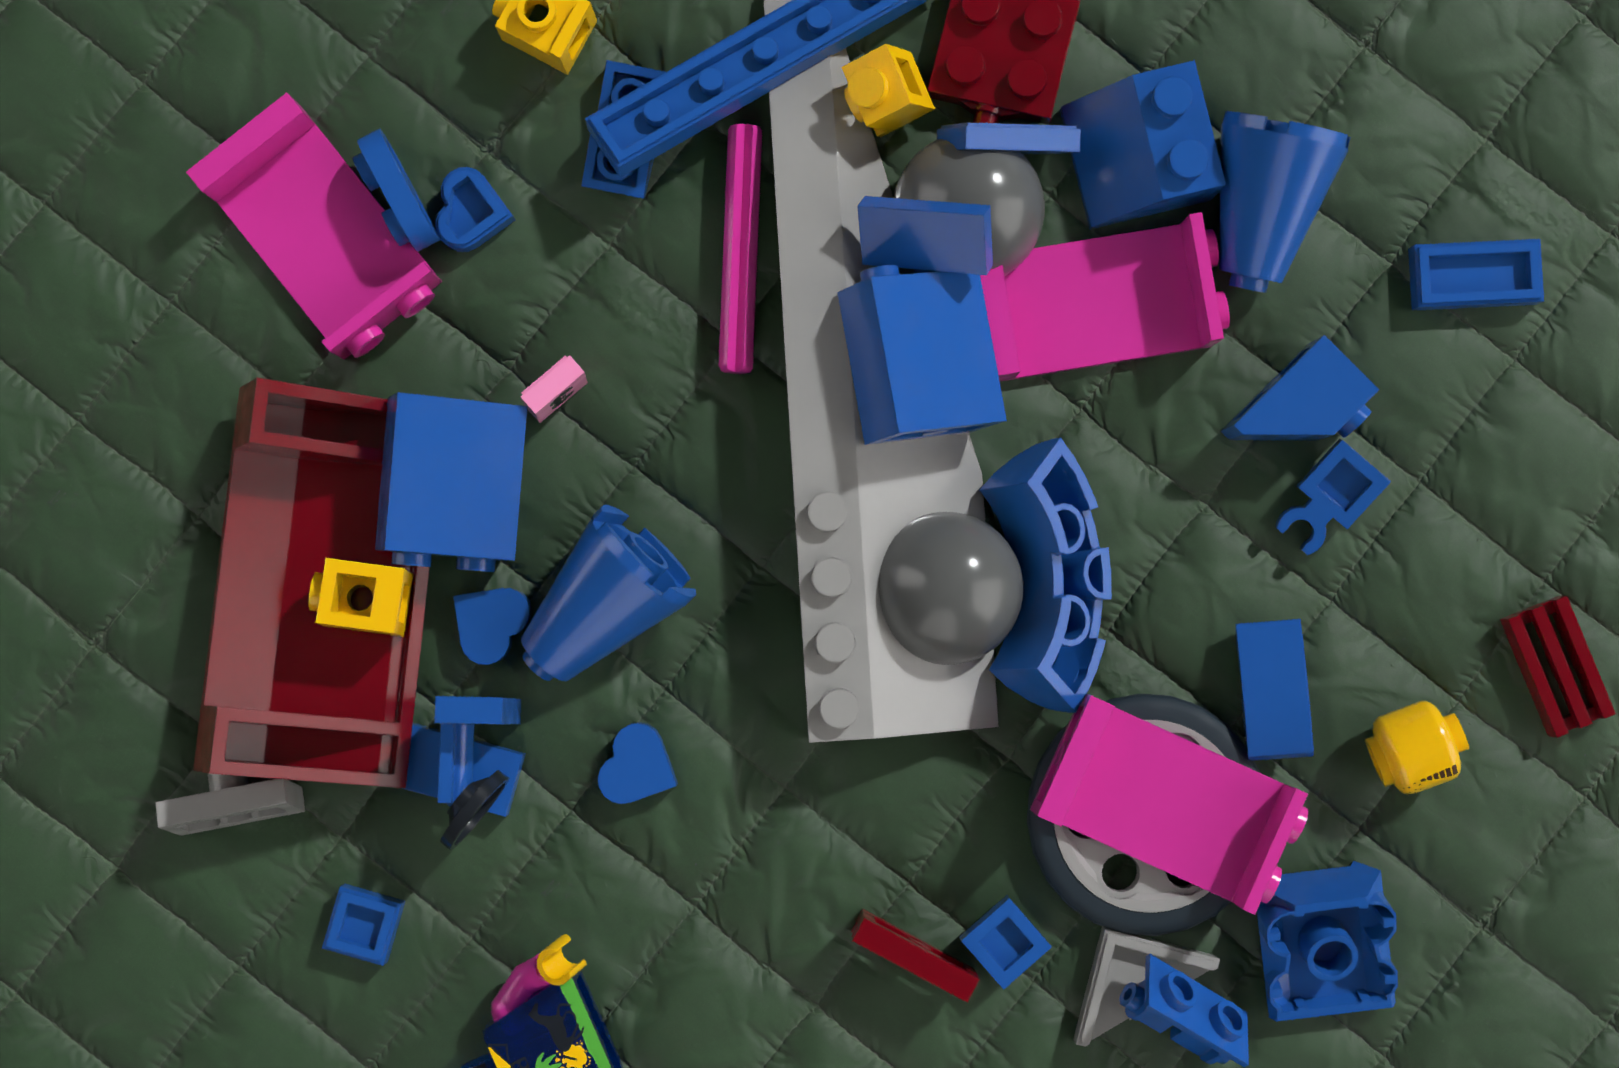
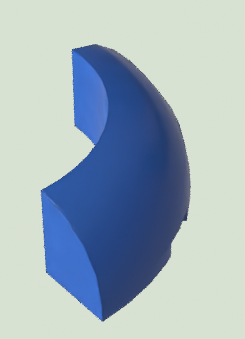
(1065, 575)

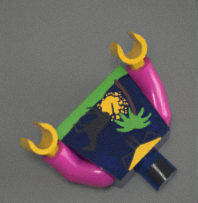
(546, 1018)

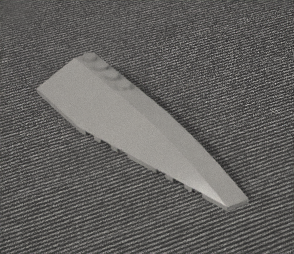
(847, 492)

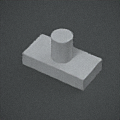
(229, 803)

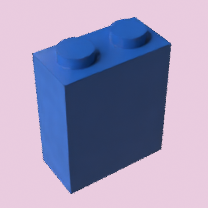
(920, 354)
(450, 481)

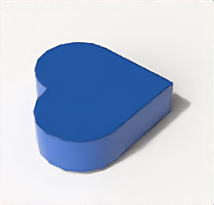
(470, 211)
(489, 621)
(638, 765)

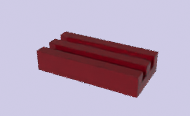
(1580, 656)
(914, 955)

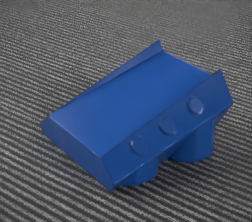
(1327, 944)

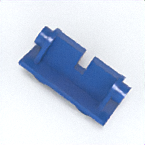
(1200, 1017)

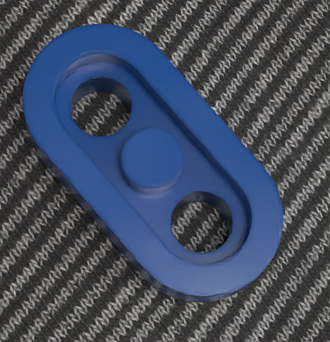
(382, 168)

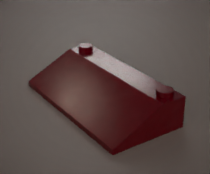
(276, 684)

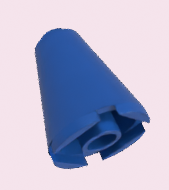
(1271, 193)
(603, 597)

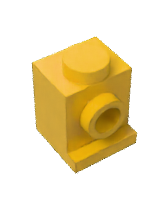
(554, 39)
(886, 89)
(332, 593)

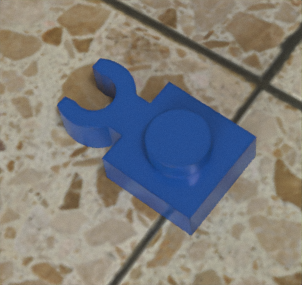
(1338, 488)

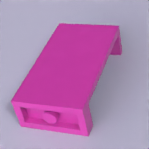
(316, 227)
(1107, 301)
(1171, 803)

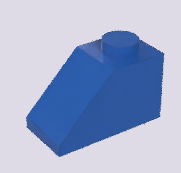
(1307, 399)

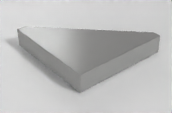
(1121, 961)

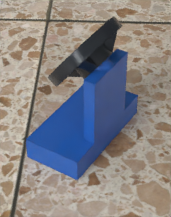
(456, 788)

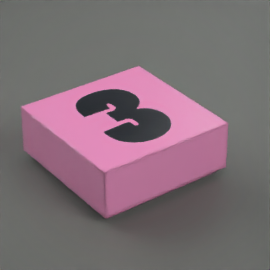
(554, 388)

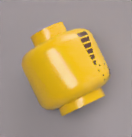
(1416, 747)

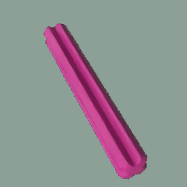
(740, 248)

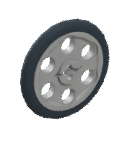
(1076, 862)

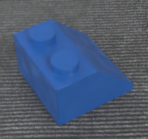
(1144, 146)

